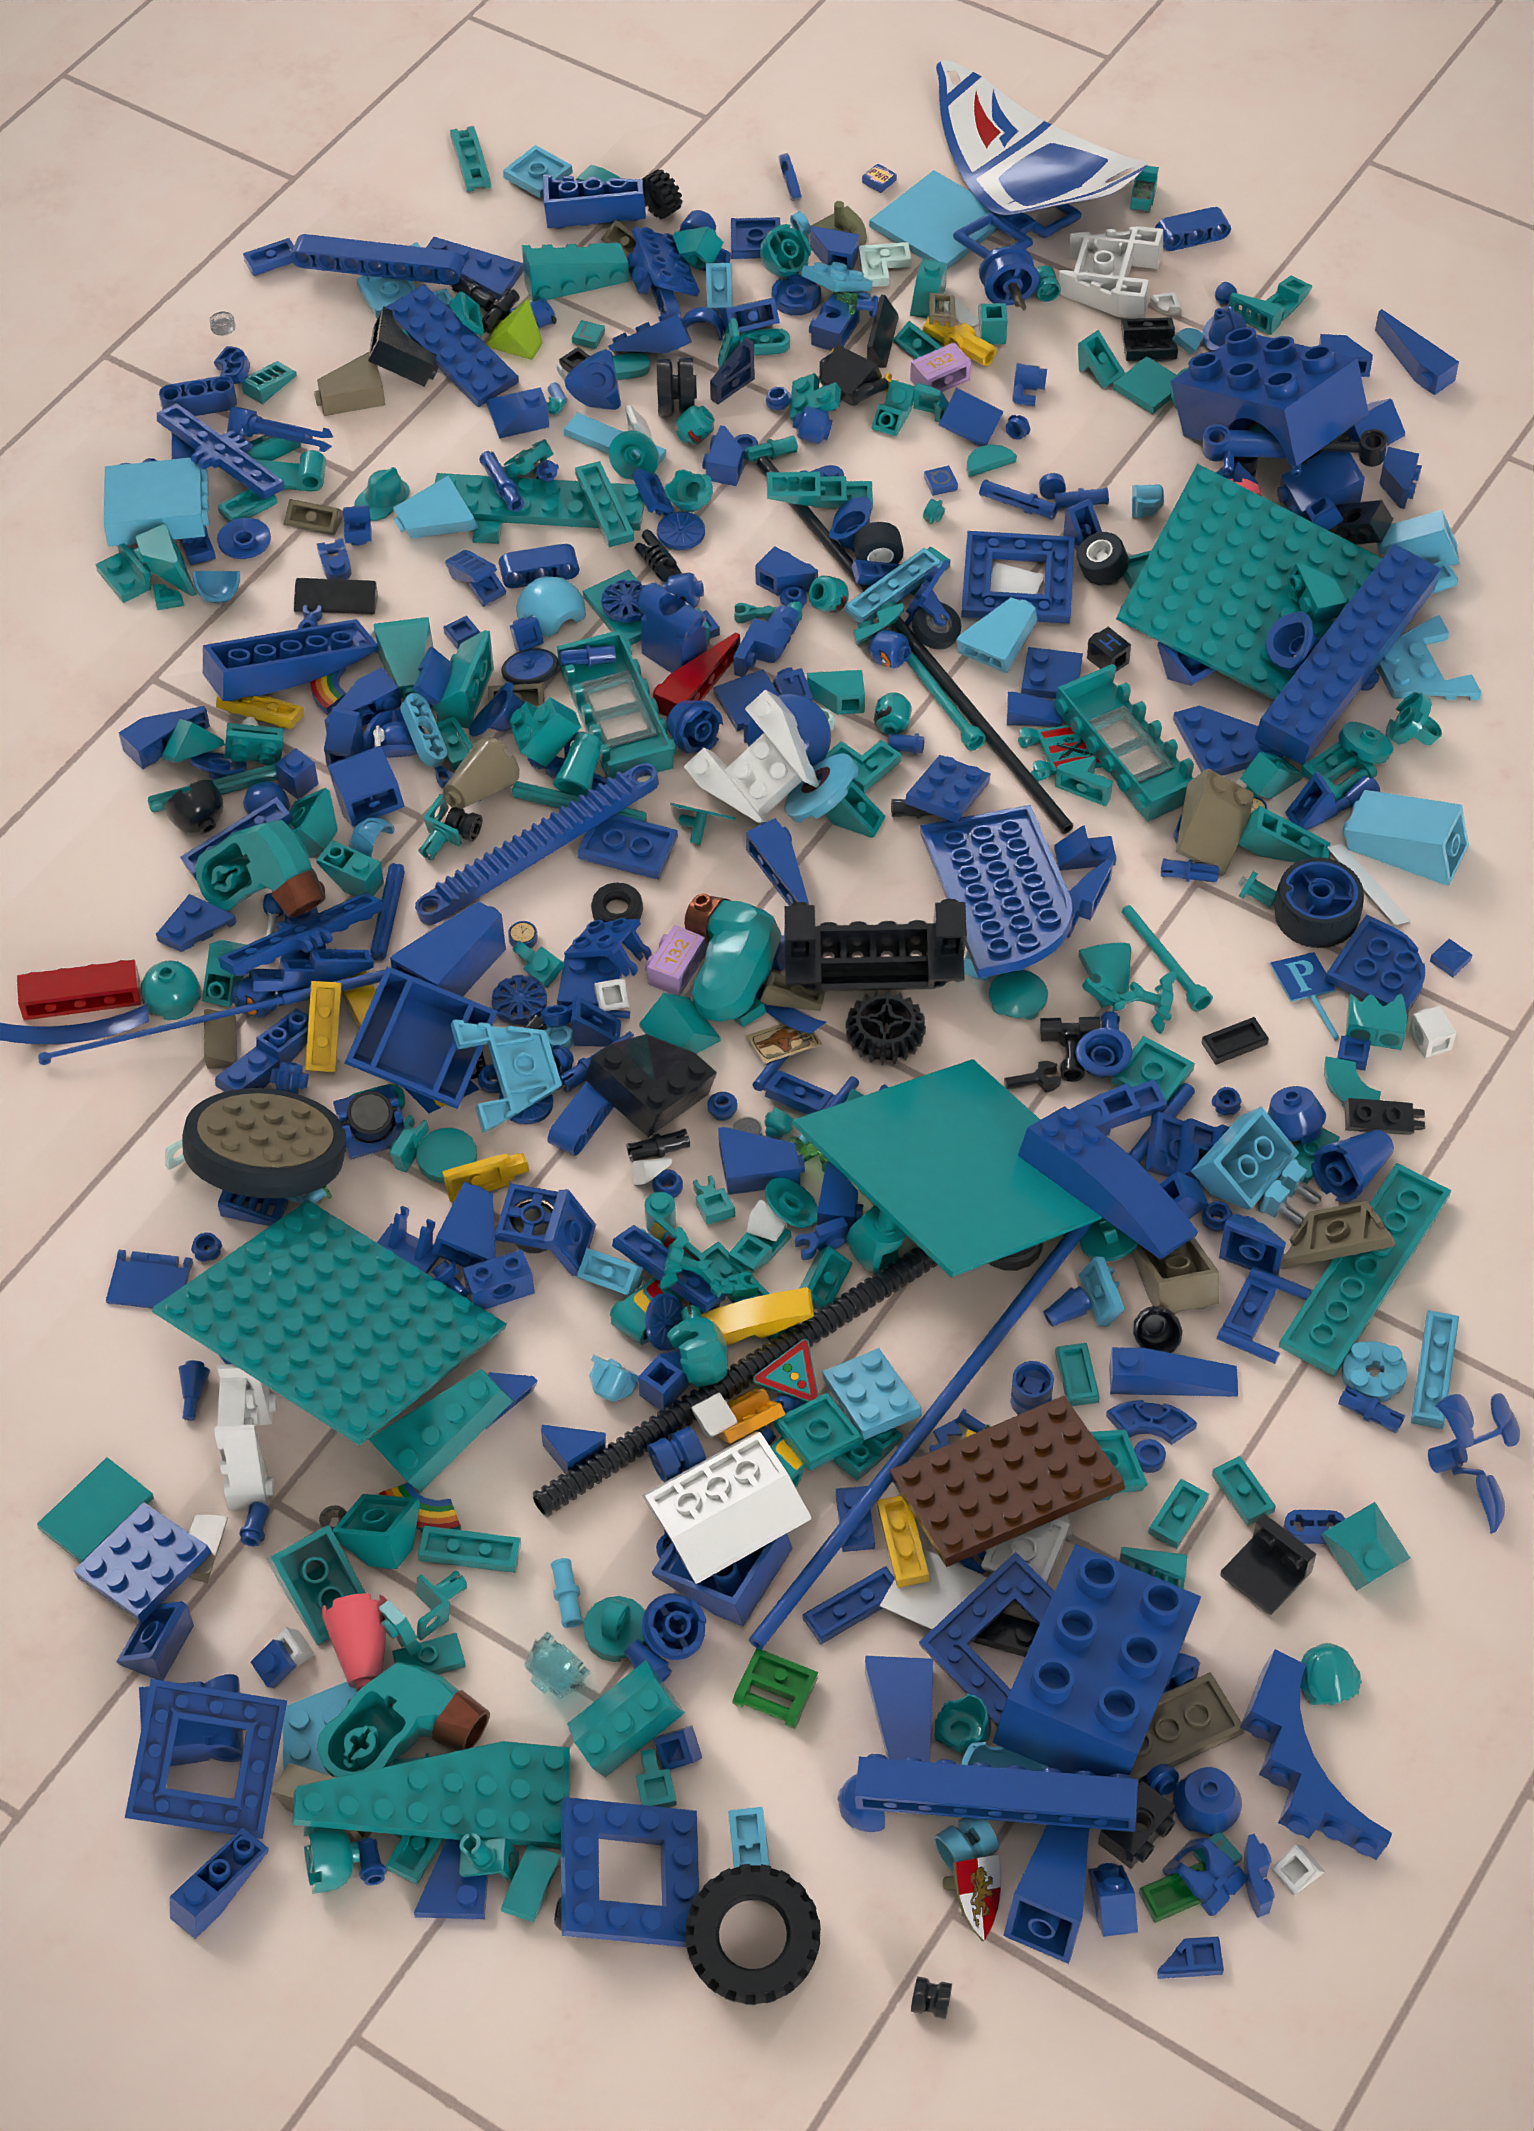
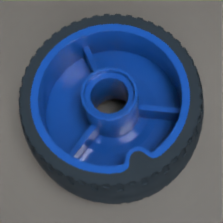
(1319, 902)

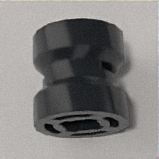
(466, 824)
(939, 2000)

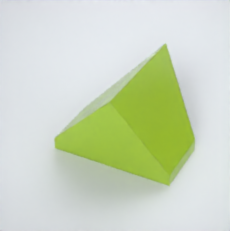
(517, 333)

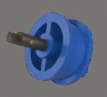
(1009, 276)

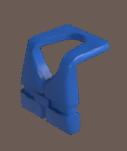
(1216, 1882)

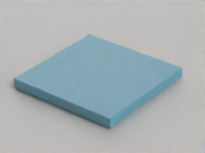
(930, 216)

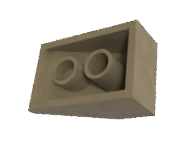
(1213, 819)
(1180, 1279)

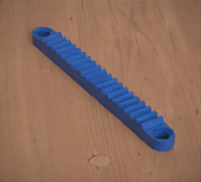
(536, 843)

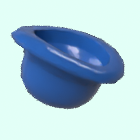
(1104, 1052)

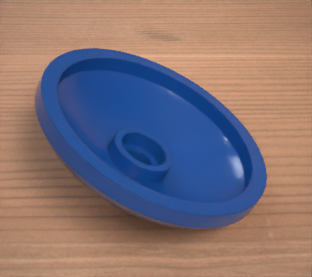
(811, 723)

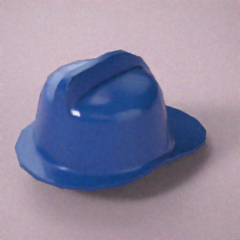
(849, 520)
(497, 712)

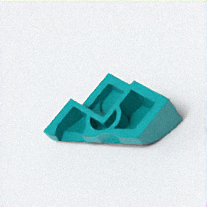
(1112, 961)

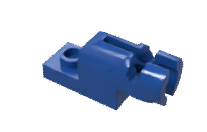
(766, 639)

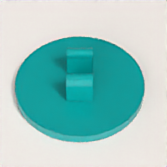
(1107, 1242)

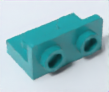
(125, 573)

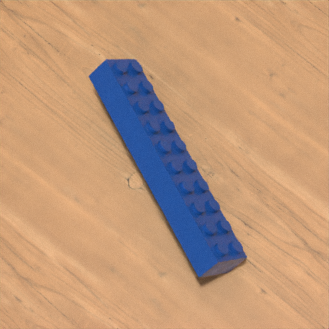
(1347, 654)

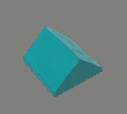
(678, 1022)

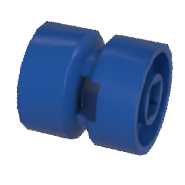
(1031, 1386)
(674, 1455)

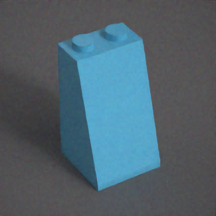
(1409, 833)

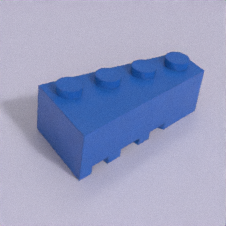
(592, 201)

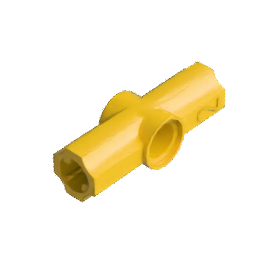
(965, 338)

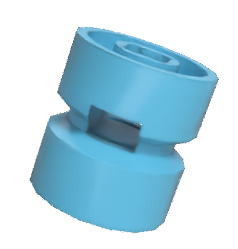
(955, 1846)

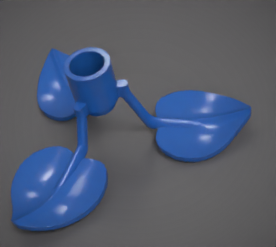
(1454, 1454)

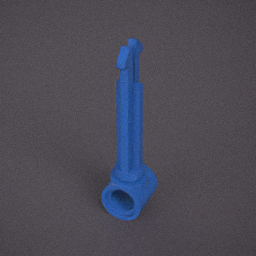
(248, 423)

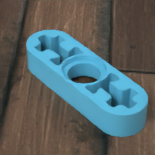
(428, 746)

